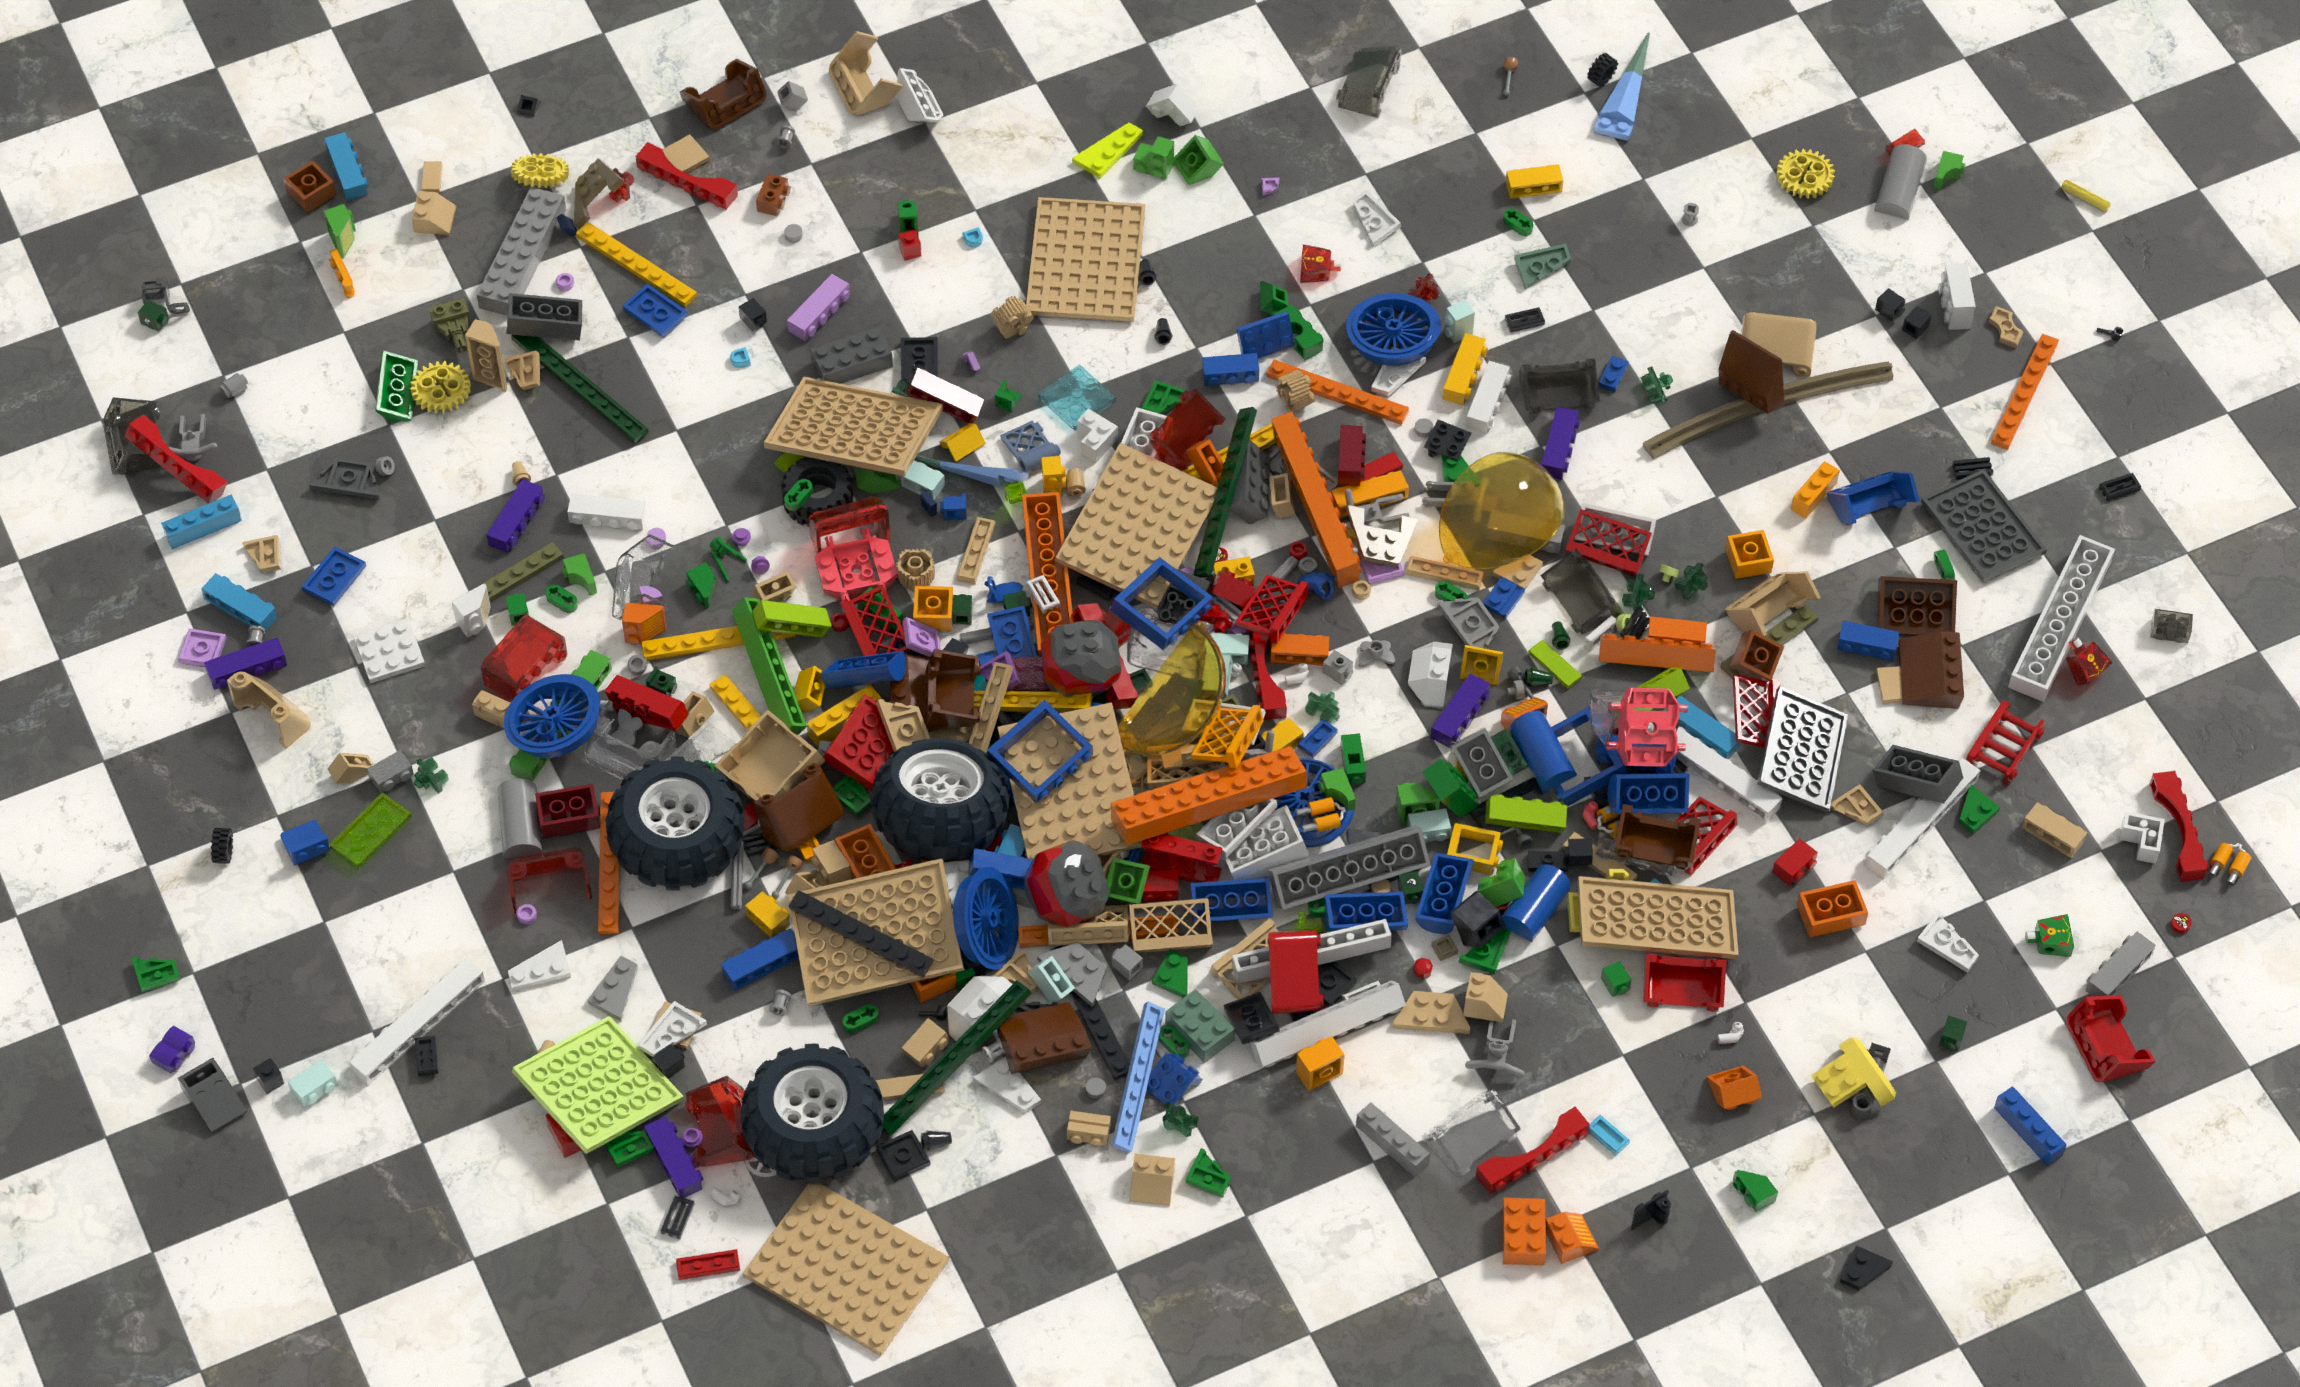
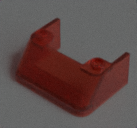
(848, 517)
(544, 863)

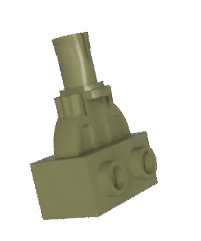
(451, 319)

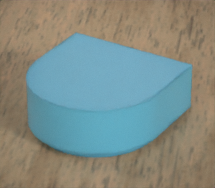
(973, 237)
(740, 358)

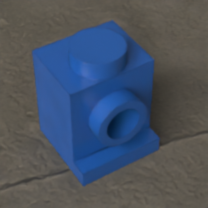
(954, 507)

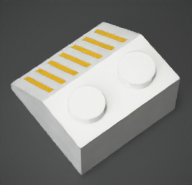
(472, 610)

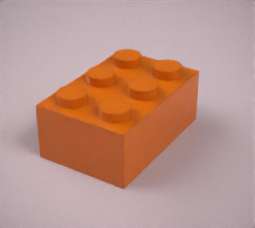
(1832, 908)
(1524, 1231)

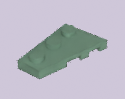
(1541, 263)

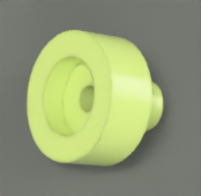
(1668, 572)
(1621, 621)

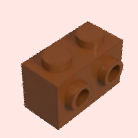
(772, 194)

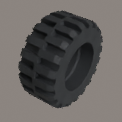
(818, 473)

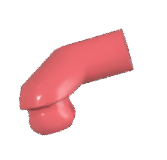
(1589, 814)

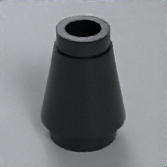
(1146, 272)
(1163, 333)
(935, 1139)

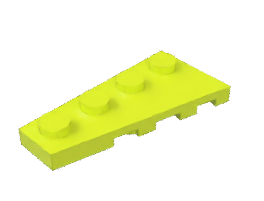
(1107, 152)

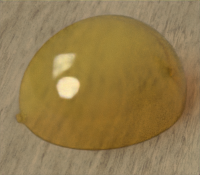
(1499, 512)
(1178, 699)

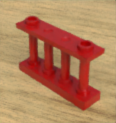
(1994, 727)
(1191, 850)

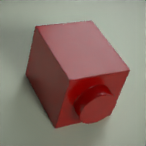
(909, 244)

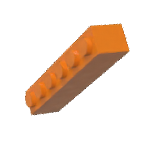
(1656, 653)

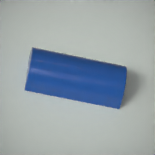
(865, 670)
(1541, 750)
(1649, 792)
(1443, 892)
(1233, 899)
(1540, 900)
(1356, 909)

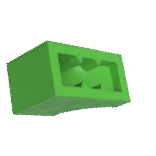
(1949, 168)
(579, 572)
(1336, 785)

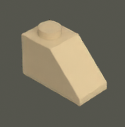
(349, 767)

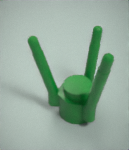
(721, 548)

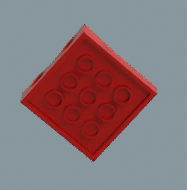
(860, 744)

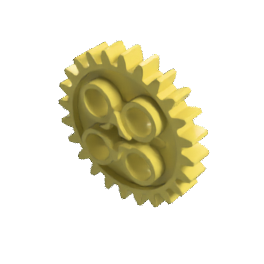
(1795, 166)
(539, 170)
(444, 391)

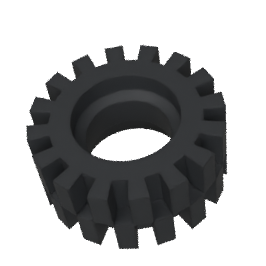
(1602, 69)
(221, 845)

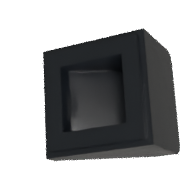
(528, 105)

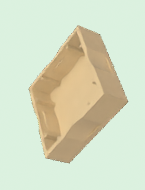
(768, 759)

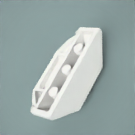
(917, 98)
(1430, 673)
(973, 1002)

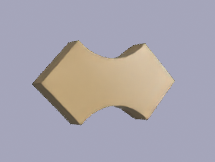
(2009, 333)

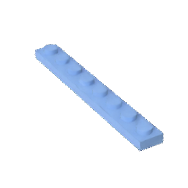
(1138, 1077)

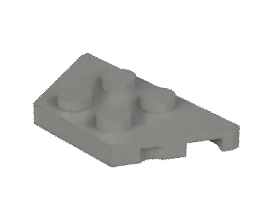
(1470, 621)
(1080, 968)

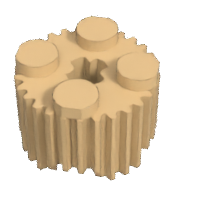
(1012, 317)
(1295, 390)
(915, 568)

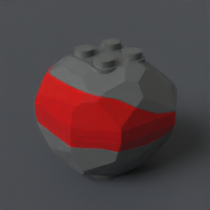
(1080, 658)
(1066, 884)

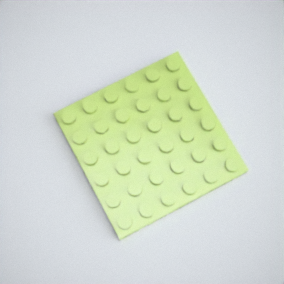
(597, 1084)

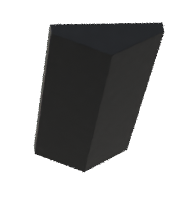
(1527, 790)

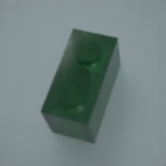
(1509, 751)

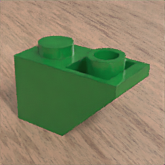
(1272, 298)
(702, 582)
(1755, 1188)

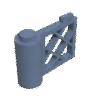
(1031, 458)

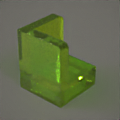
(1014, 492)
(1309, 924)

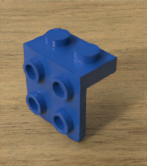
(305, 842)
(1172, 1078)

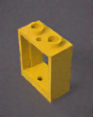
(1480, 865)

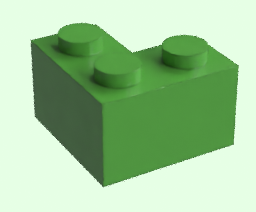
(1155, 159)
(1505, 885)

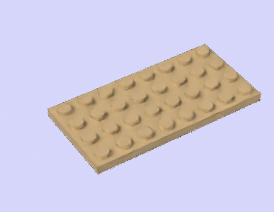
(1657, 917)

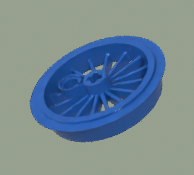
(1390, 330)
(554, 717)
(1301, 798)
(976, 900)

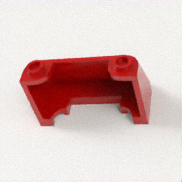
(1294, 971)
(1684, 982)
(2103, 1040)

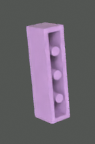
(818, 307)

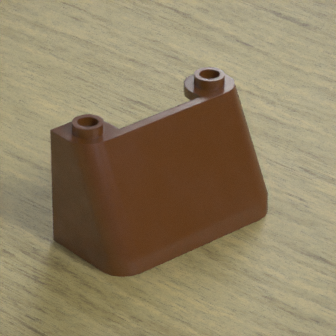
(729, 98)
(950, 690)
(799, 812)
(1656, 839)

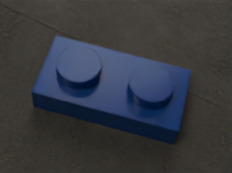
(1613, 374)
(1317, 738)

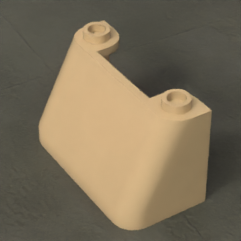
(1783, 336)
(253, 692)

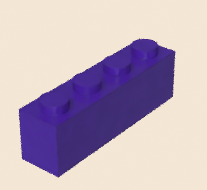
(1560, 440)
(515, 516)
(252, 660)
(1460, 710)
(673, 1158)

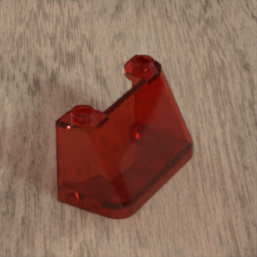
(1184, 427)
(718, 1119)

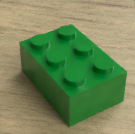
(1451, 787)

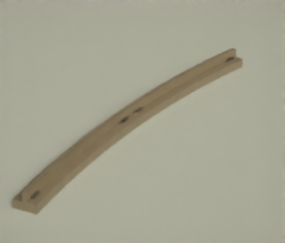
(1741, 409)

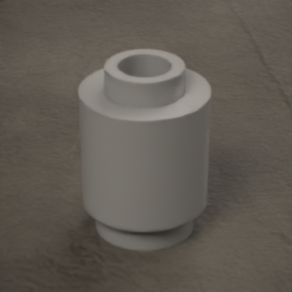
(234, 385)

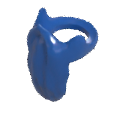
(1316, 580)
(997, 591)

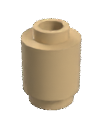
(1075, 482)

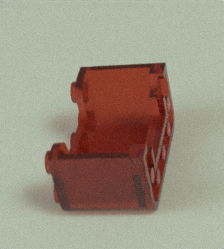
(522, 657)

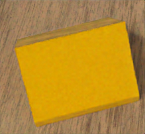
(1481, 663)

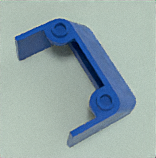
(1873, 494)

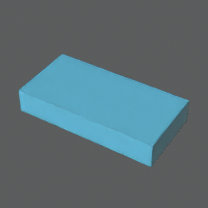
(1608, 1135)

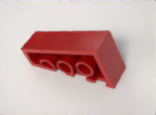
(646, 703)

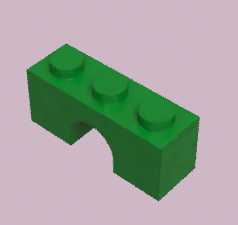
(1309, 341)

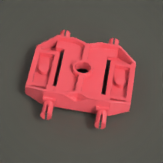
(853, 556)
(1634, 727)

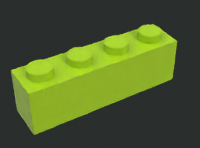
(791, 618)
(1670, 679)
(1526, 814)

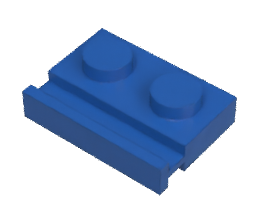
(1503, 597)

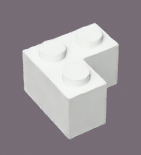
(1175, 103)
(1098, 435)
(2146, 832)

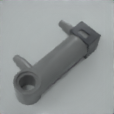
(1865, 1096)

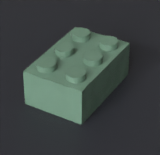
(1200, 1025)

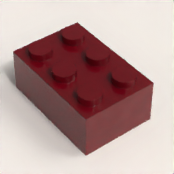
(567, 810)

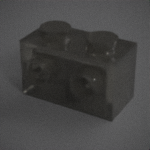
(2171, 626)

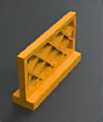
(1241, 738)

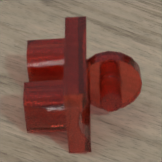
(624, 190)
(1426, 288)

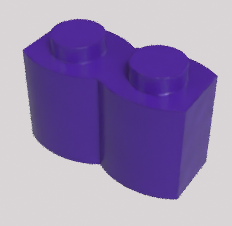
(172, 1049)

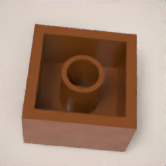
(310, 186)
(1756, 656)

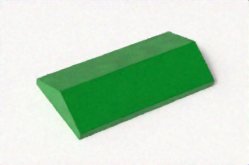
(394, 385)

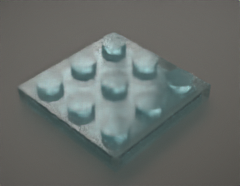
(1074, 394)

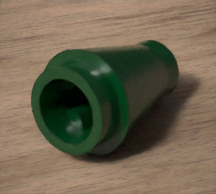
(1560, 637)
(1537, 677)

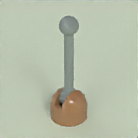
(1510, 65)
(768, 856)
(793, 865)

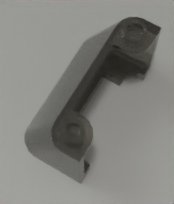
(1369, 79)
(1559, 386)
(122, 453)
(1581, 592)

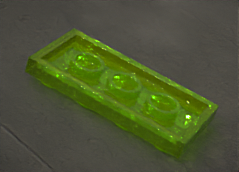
(370, 830)

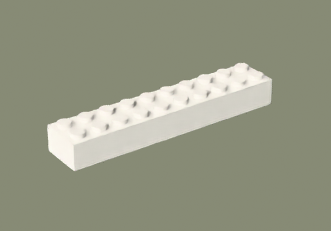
(2061, 618)

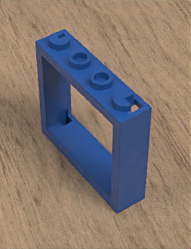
(1144, 625)
(1019, 731)
(1595, 782)

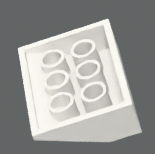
(1268, 846)

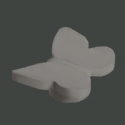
(1375, 650)
(628, 727)

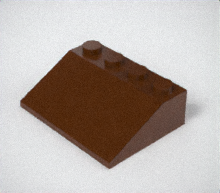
(1752, 373)
(1916, 605)
(1932, 670)
(911, 687)
(1043, 1038)

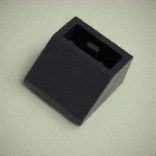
(1477, 920)

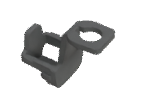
(162, 284)

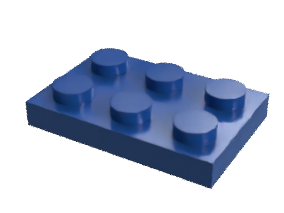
(655, 310)
(1266, 335)
(334, 576)
(1012, 632)

